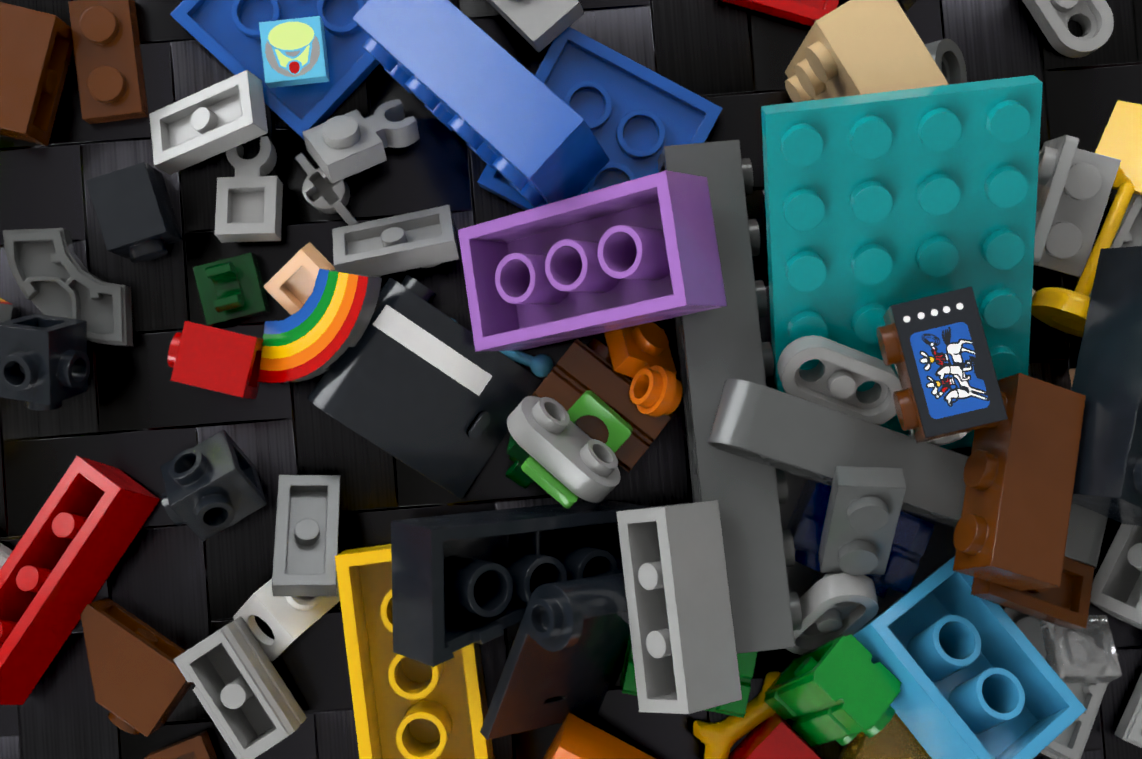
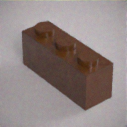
(1021, 487)

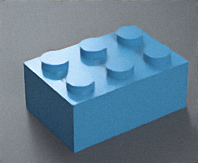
(967, 673)

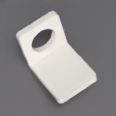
(284, 615)

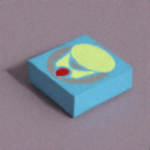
(294, 52)

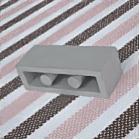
(679, 607)

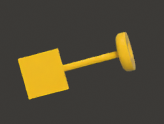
(1121, 140)

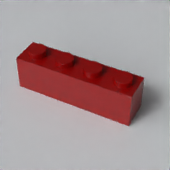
(63, 567)

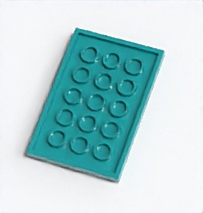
(901, 204)

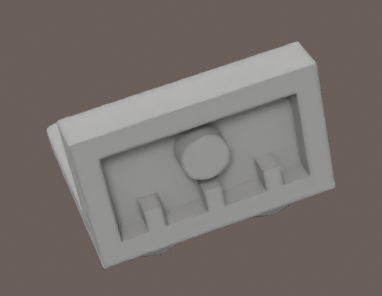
(1070, 203)

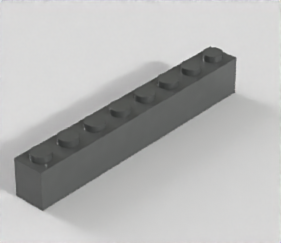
(729, 346)

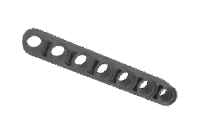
(815, 439)

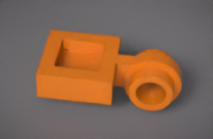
(646, 357)

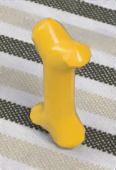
(722, 735)

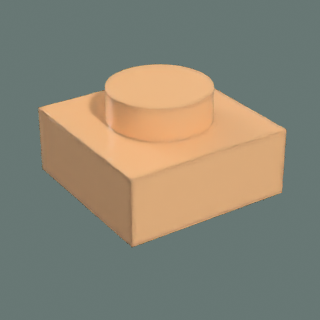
(297, 278)

